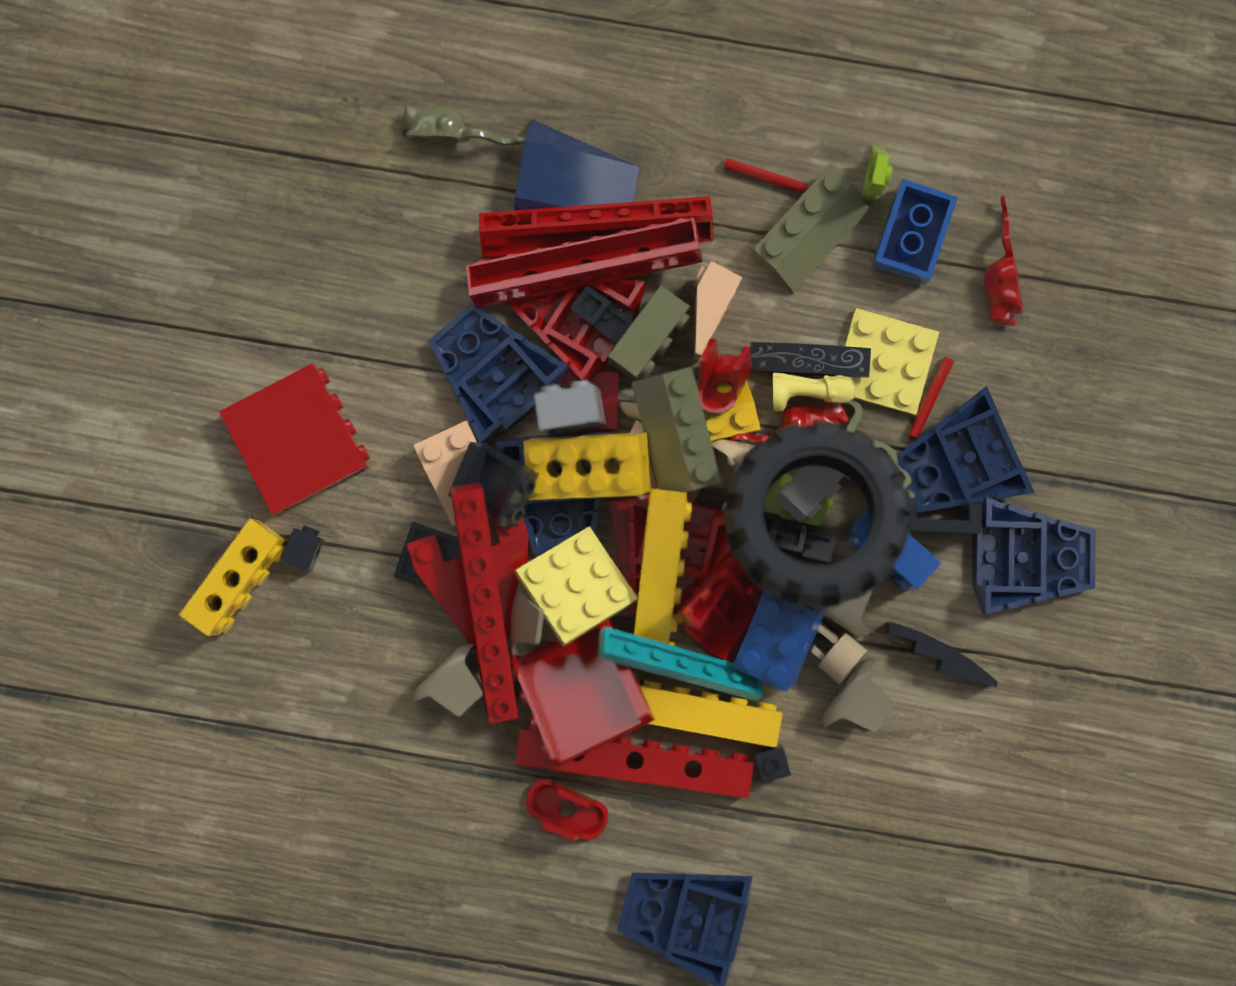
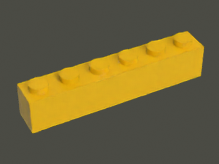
(662, 565)
(713, 716)

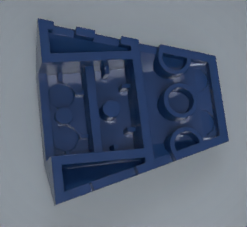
(570, 172)
(493, 371)
(964, 459)
(553, 520)
(1029, 557)
(688, 919)

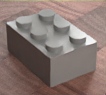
(569, 408)

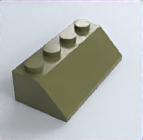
(811, 228)
(676, 431)

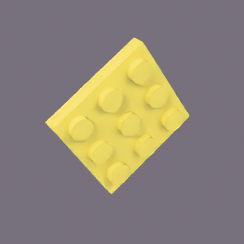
(897, 362)
(576, 586)

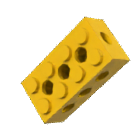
(599, 450)
(202, 607)

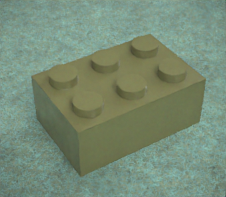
(649, 335)

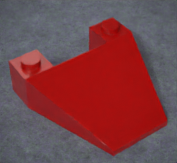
(447, 579)

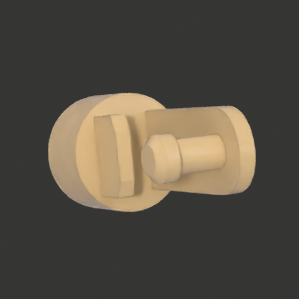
(841, 658)

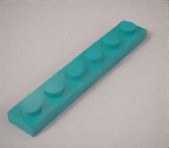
(677, 663)

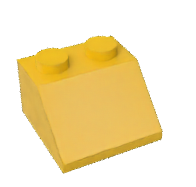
(739, 419)

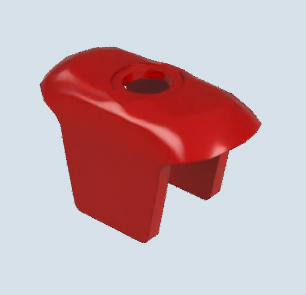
(722, 369)
(585, 823)

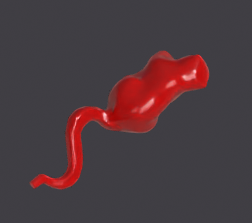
(1002, 280)
(802, 415)

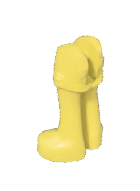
(830, 389)

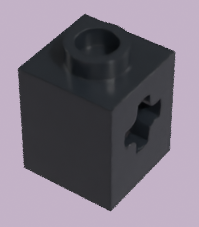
(303, 548)
(771, 763)

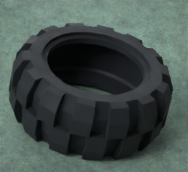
(831, 448)

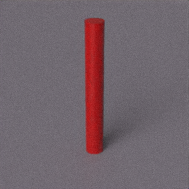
(765, 176)
(930, 398)

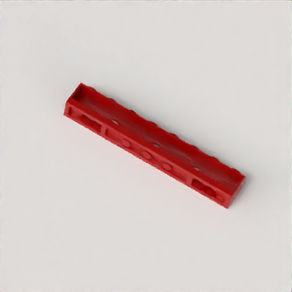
(513, 234)
(559, 269)
(484, 602)
(660, 765)

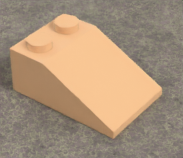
(713, 295)
(442, 458)

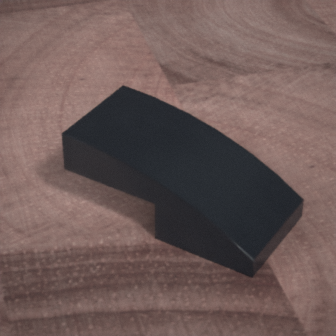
(601, 315)

